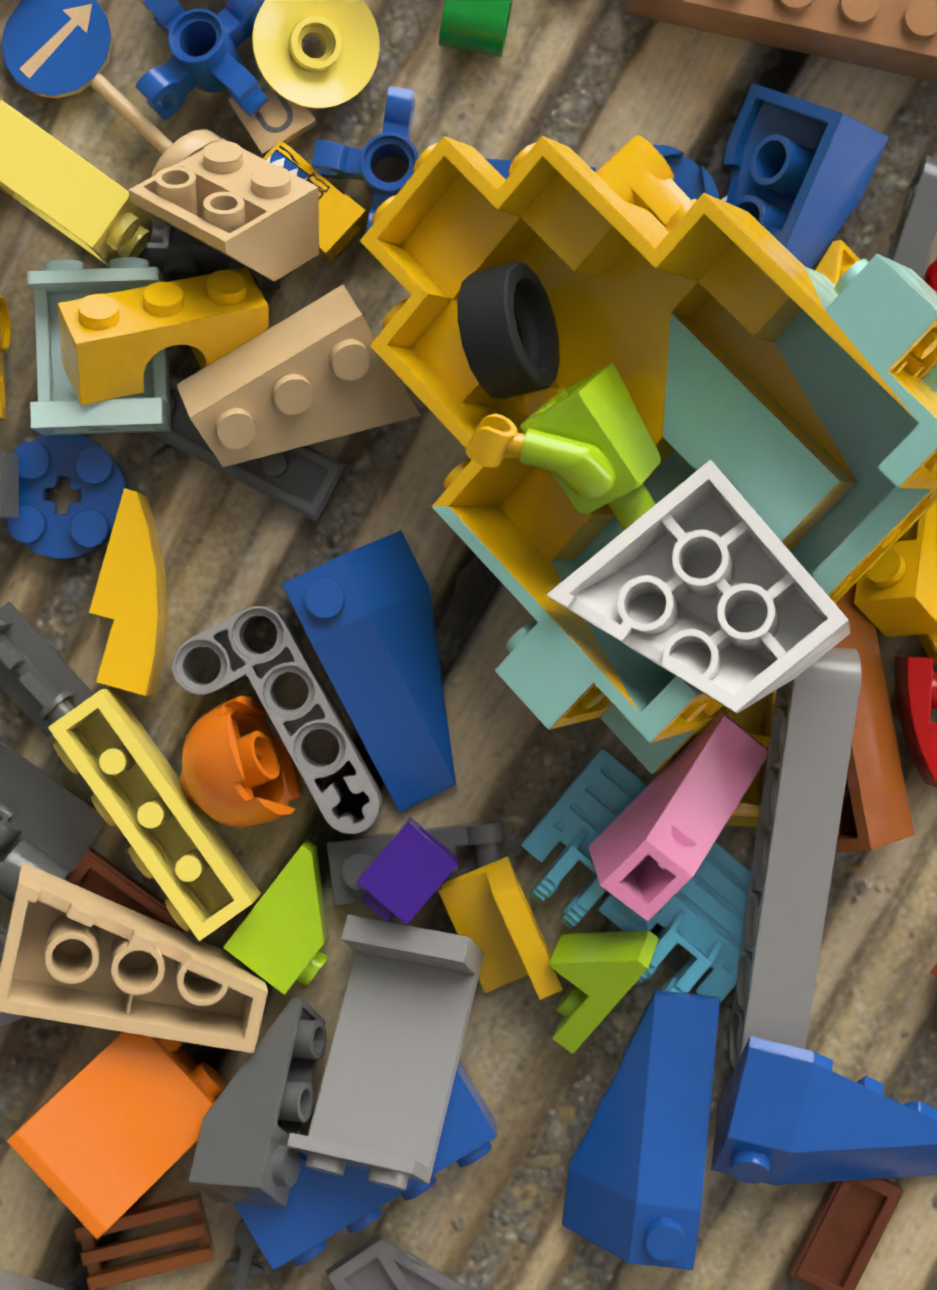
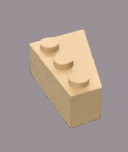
(296, 385)

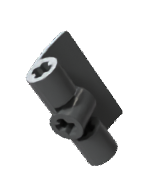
(40, 822)

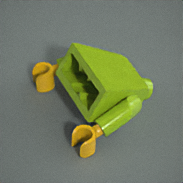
(585, 438)

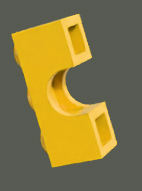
(117, 333)

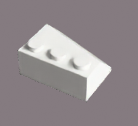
(708, 594)

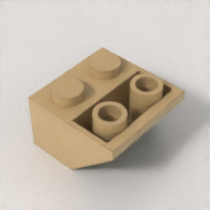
(237, 207)

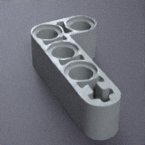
(292, 725)

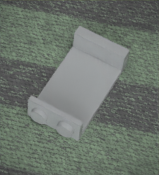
(393, 1053)

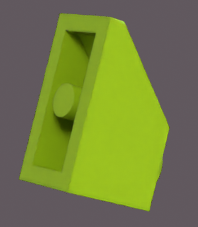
(286, 925)

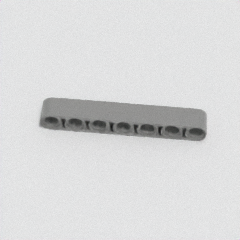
(795, 852)

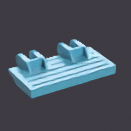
(701, 916)

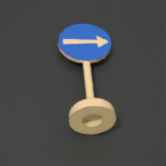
(63, 49)

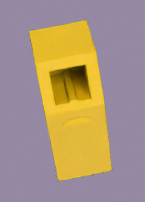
(902, 585)

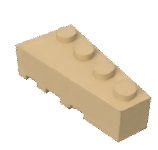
(118, 970)

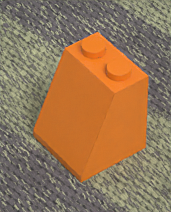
(118, 1125)

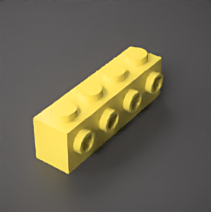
(147, 803)

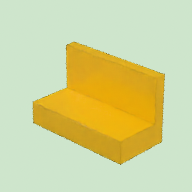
(498, 918)

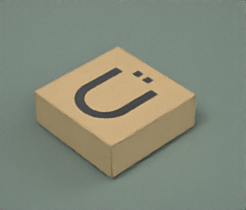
(275, 120)

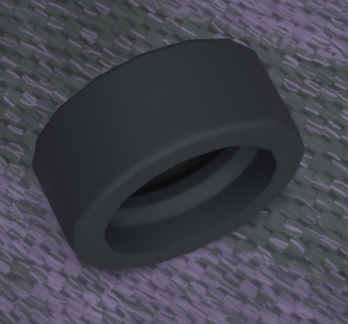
(508, 330)

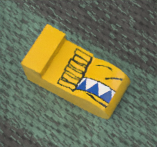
(339, 215)

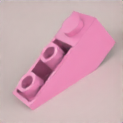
(677, 818)

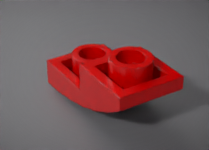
(915, 698)

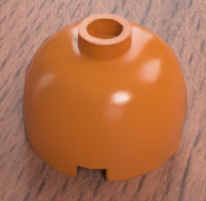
(238, 766)

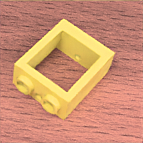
(68, 191)

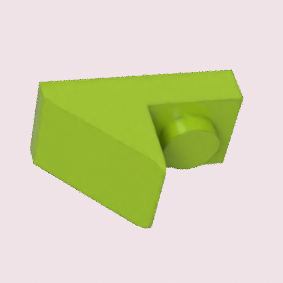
(601, 973)

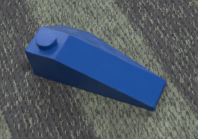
(799, 168)
(380, 650)
(803, 1123)
(643, 1158)

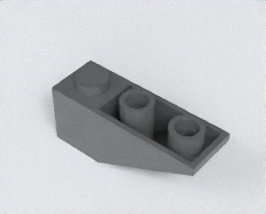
(247, 1129)

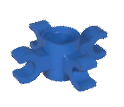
(215, 71)
(345, 162)

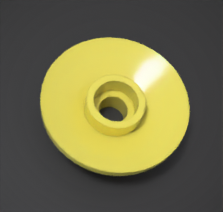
(348, 56)

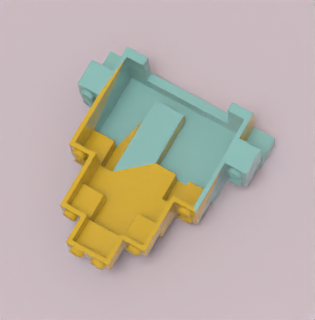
(732, 356)

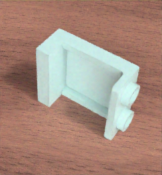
(57, 405)

